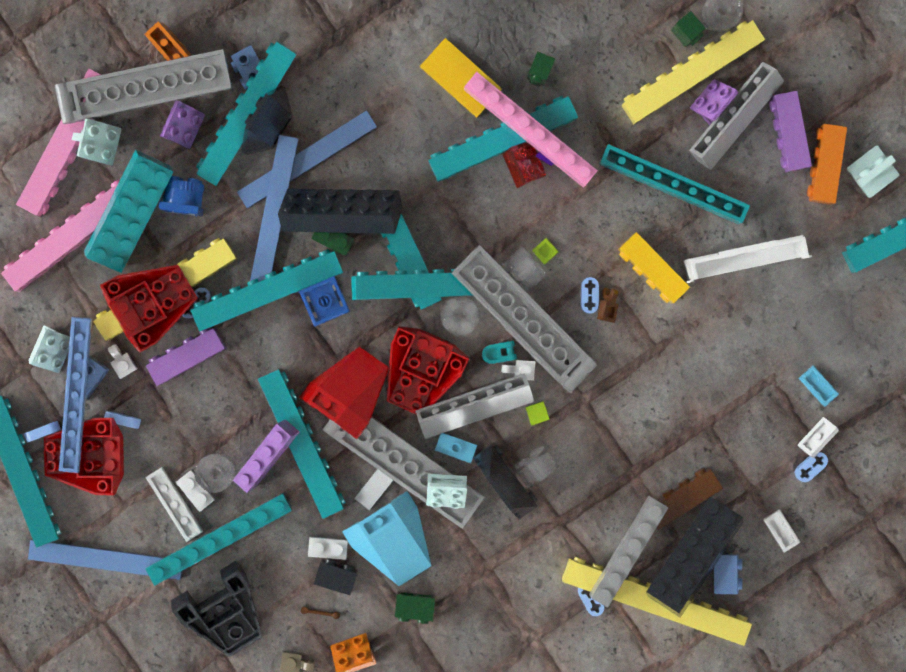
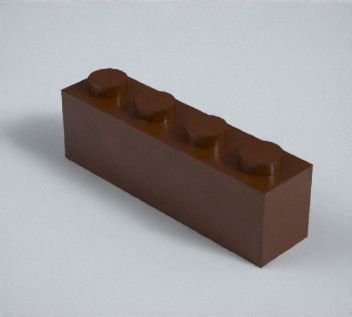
(688, 495)

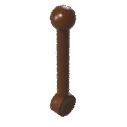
(304, 610)

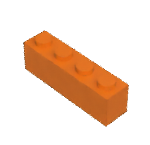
(166, 42)
(827, 164)

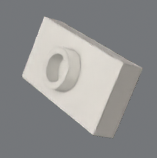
(781, 530)

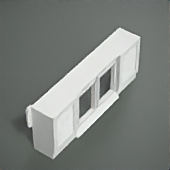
(746, 257)

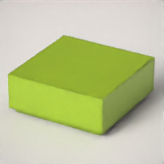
(545, 251)
(537, 413)

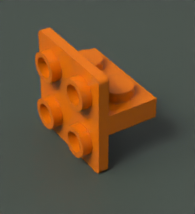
(353, 654)

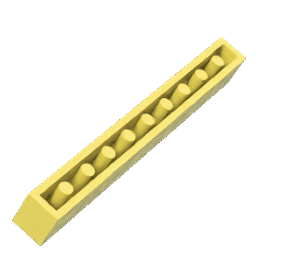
(634, 594)

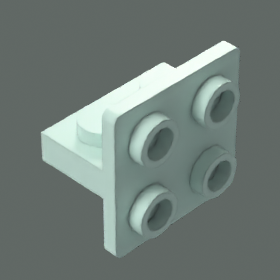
(98, 141)
(873, 171)
(50, 350)
(446, 491)

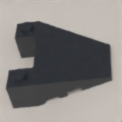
(504, 481)
(226, 617)

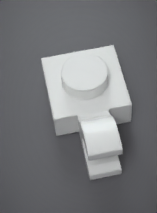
(122, 364)
(521, 367)

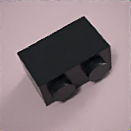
(336, 576)

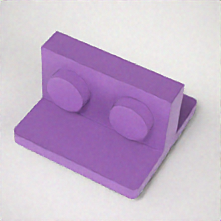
(713, 100)
(182, 124)

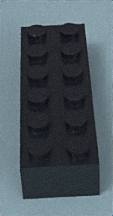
(340, 211)
(695, 557)

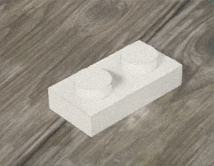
(818, 437)
(195, 493)
(327, 548)

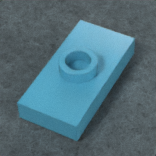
(818, 386)
(455, 447)

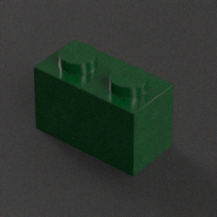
(688, 29)
(540, 69)
(336, 241)
(415, 607)

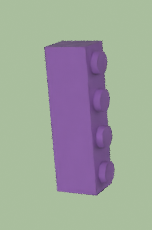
(791, 131)
(186, 356)
(266, 456)

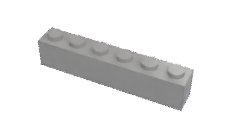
(737, 115)
(474, 406)
(628, 551)

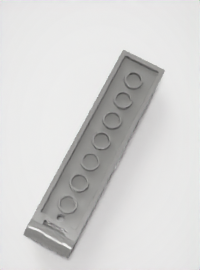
(143, 86)
(524, 319)
(402, 464)

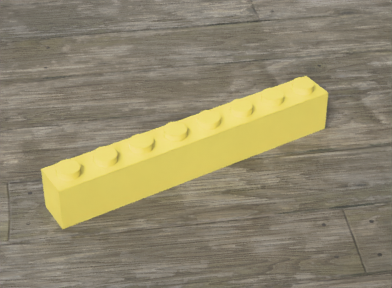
(693, 72)
(195, 270)

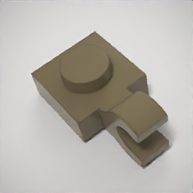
(293, 662)

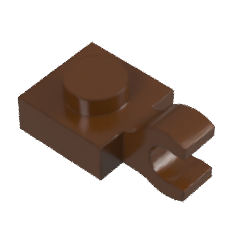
(608, 308)

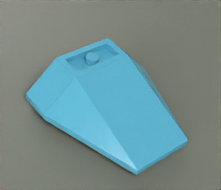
(392, 540)

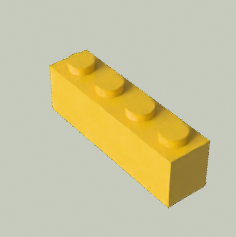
(654, 268)

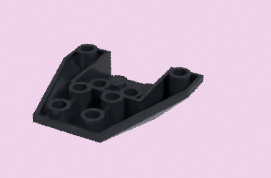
(267, 122)

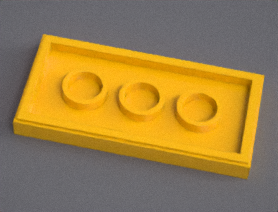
(452, 72)

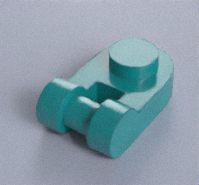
(492, 353)

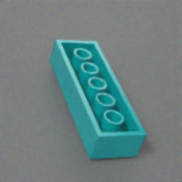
(128, 211)

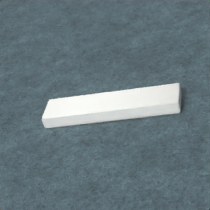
(373, 489)
(174, 504)

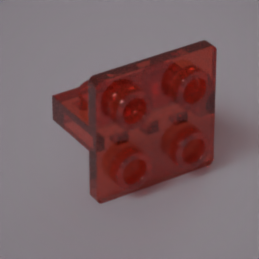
(523, 164)

